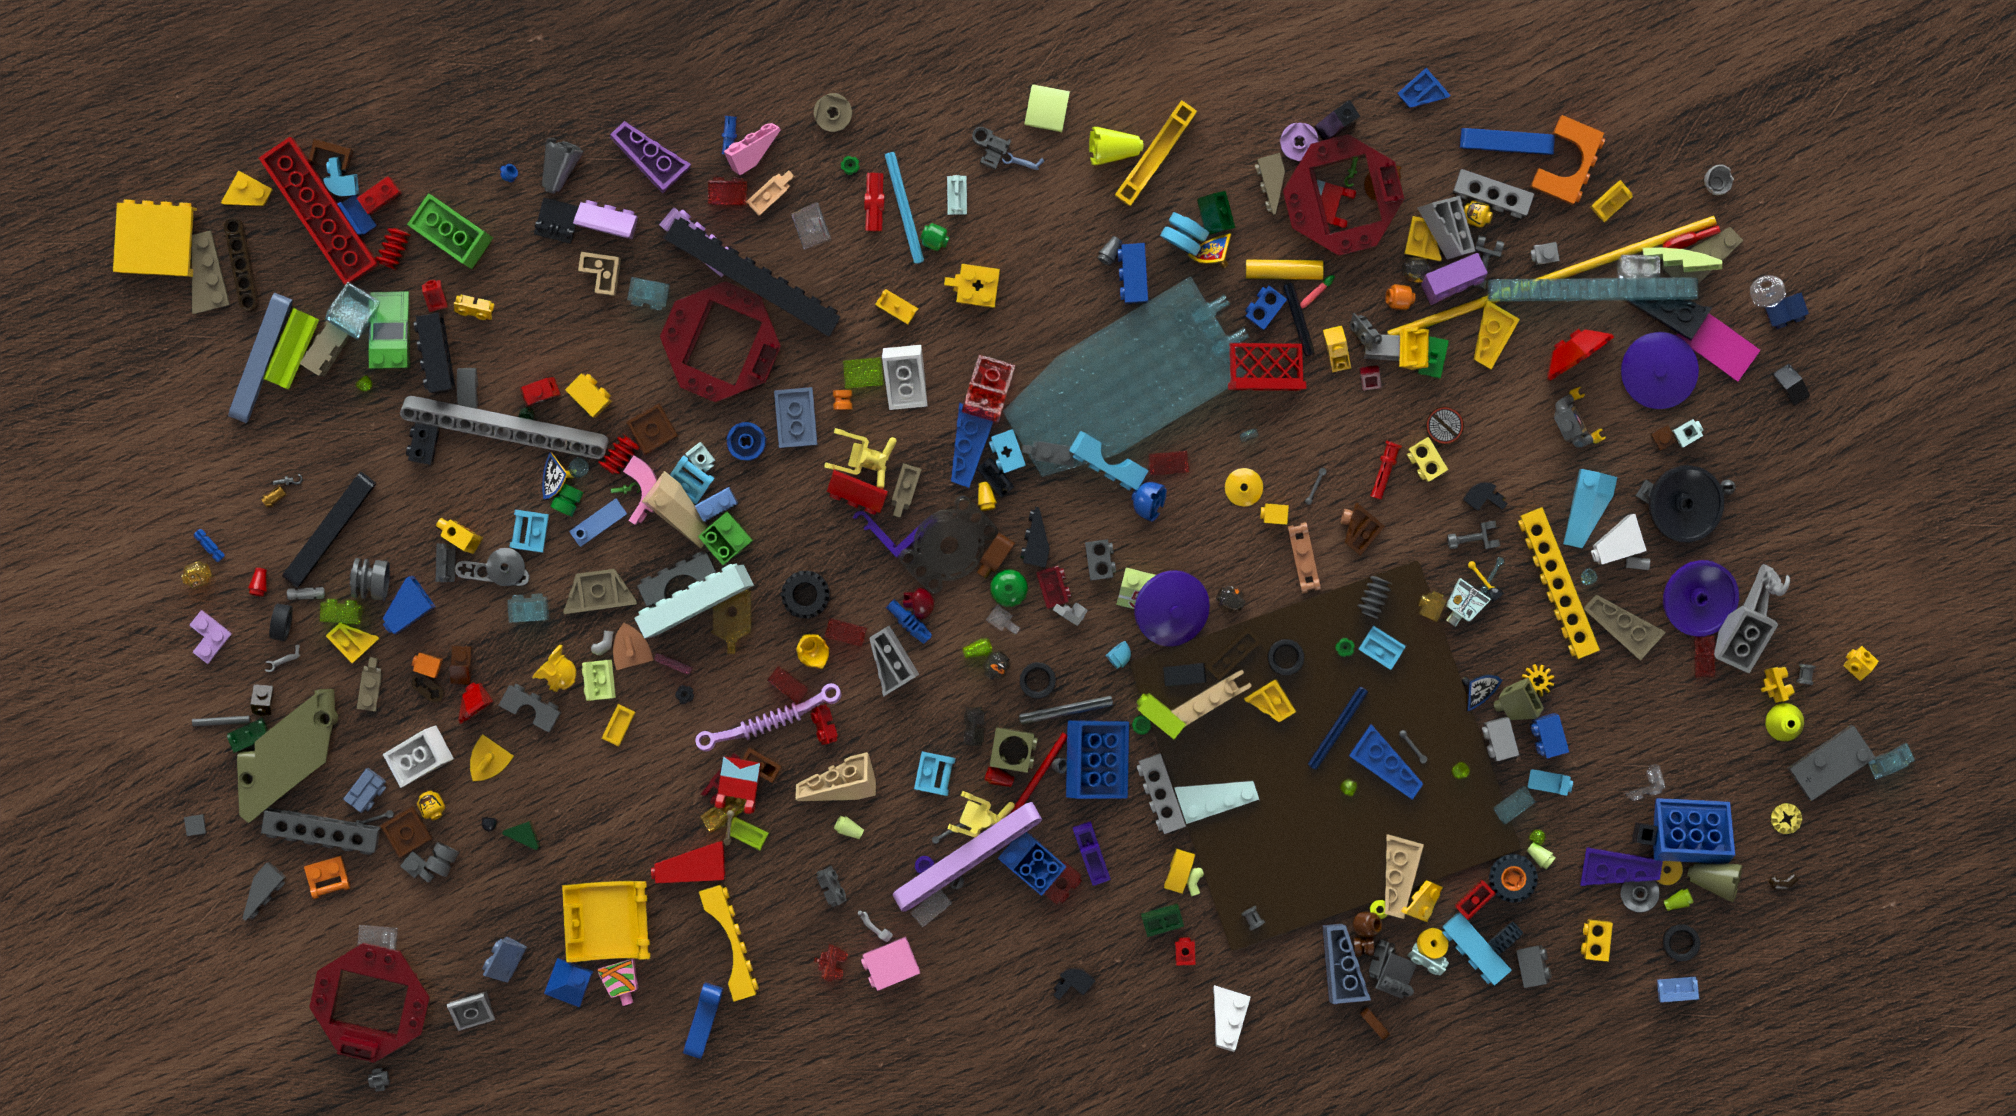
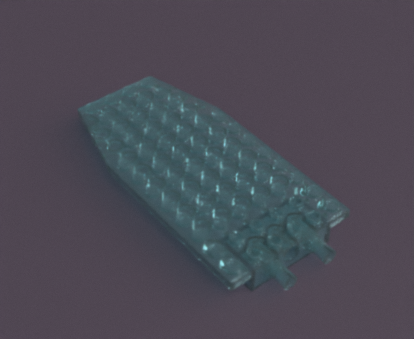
(1129, 376)

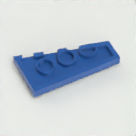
(1382, 760)

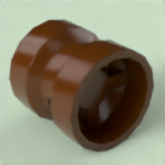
(1368, 946)

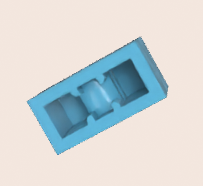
(1015, 460)

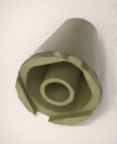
(1717, 878)

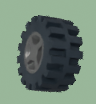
(1505, 938)

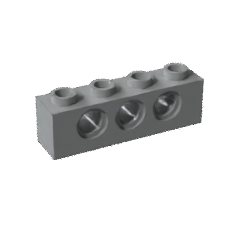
(1522, 197)
(1176, 820)

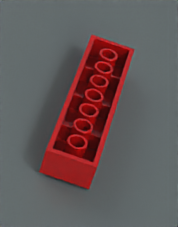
(318, 211)

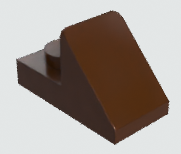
(461, 665)
(769, 768)

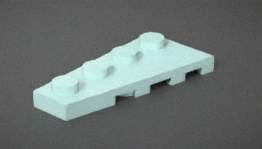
(1207, 800)

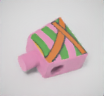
(620, 980)

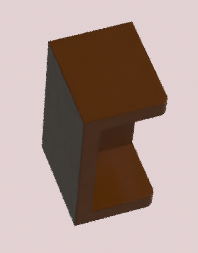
(322, 151)

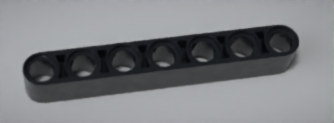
(329, 529)

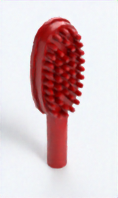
(1690, 239)

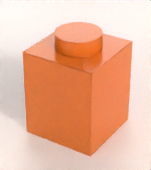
(426, 664)

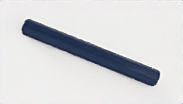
(1337, 728)

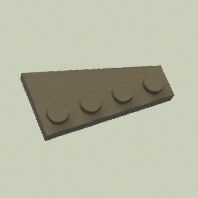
(1717, 246)
(207, 281)
(1628, 629)

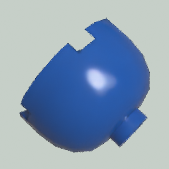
(1148, 499)

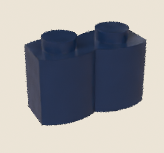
(1787, 310)

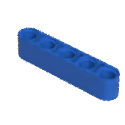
(1507, 141)

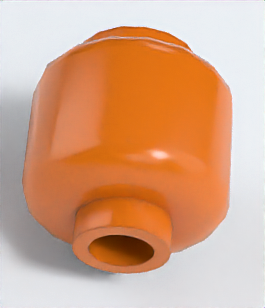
(1400, 297)

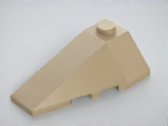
(673, 505)
(847, 781)

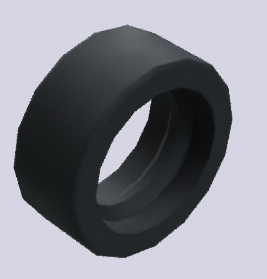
(280, 622)
(1300, 657)
(1052, 679)
(1674, 929)

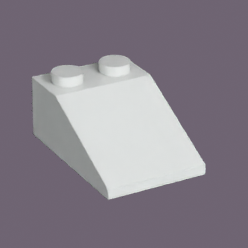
(904, 377)
(418, 756)

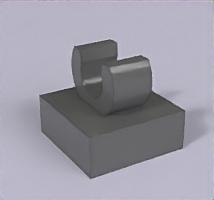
(1644, 491)

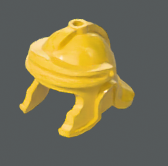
(557, 670)

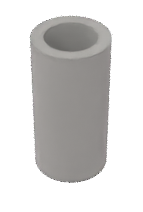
(1637, 563)

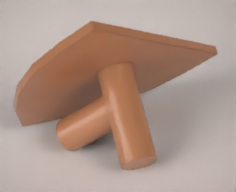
(630, 648)

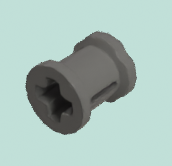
(1806, 674)
(1253, 918)

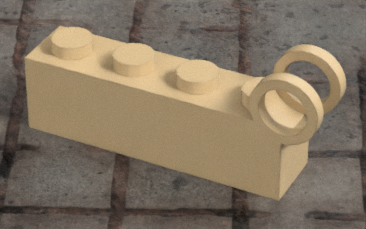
(1209, 699)

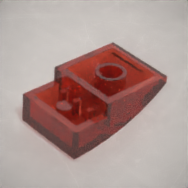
(988, 388)

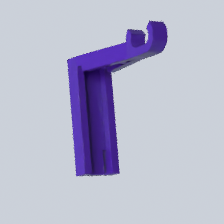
(905, 544)

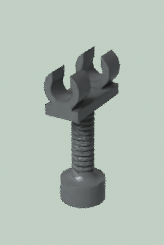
(1486, 255)
(1454, 541)

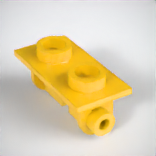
(465, 306)

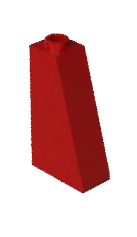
(696, 865)

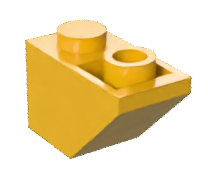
(1337, 348)

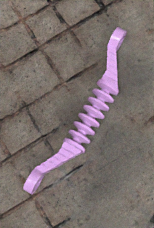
(744, 730)

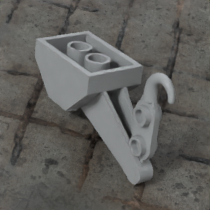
(1748, 627)

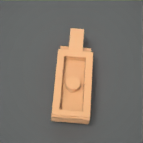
(770, 192)

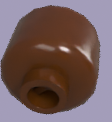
(1367, 924)

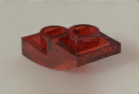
(1704, 656)

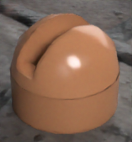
(1346, 517)

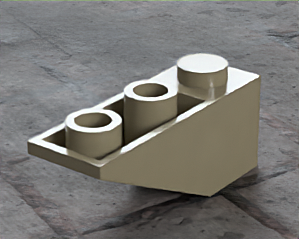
(1272, 175)

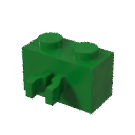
(1436, 356)

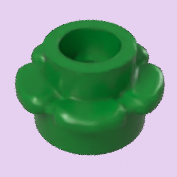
(850, 170)
(1345, 642)

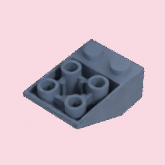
(504, 960)

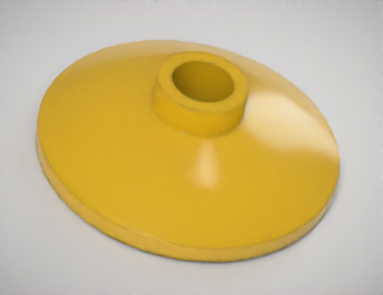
(1240, 477)

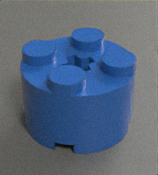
(746, 430)

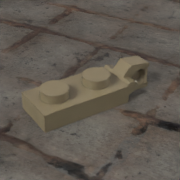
(905, 488)
(370, 686)

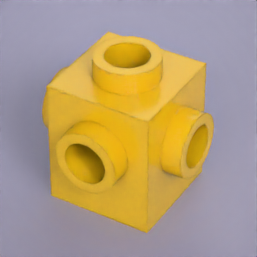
(1860, 662)

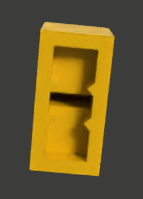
(1602, 940)

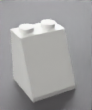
(1620, 542)

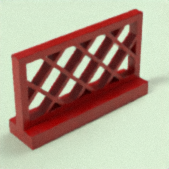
(1262, 383)

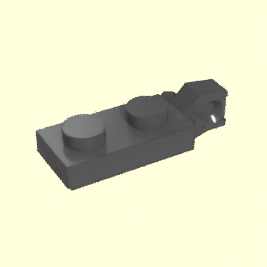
(1050, 453)

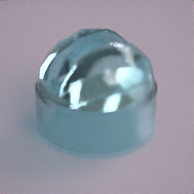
(1588, 577)

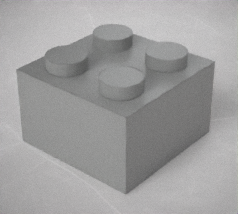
(1500, 739)

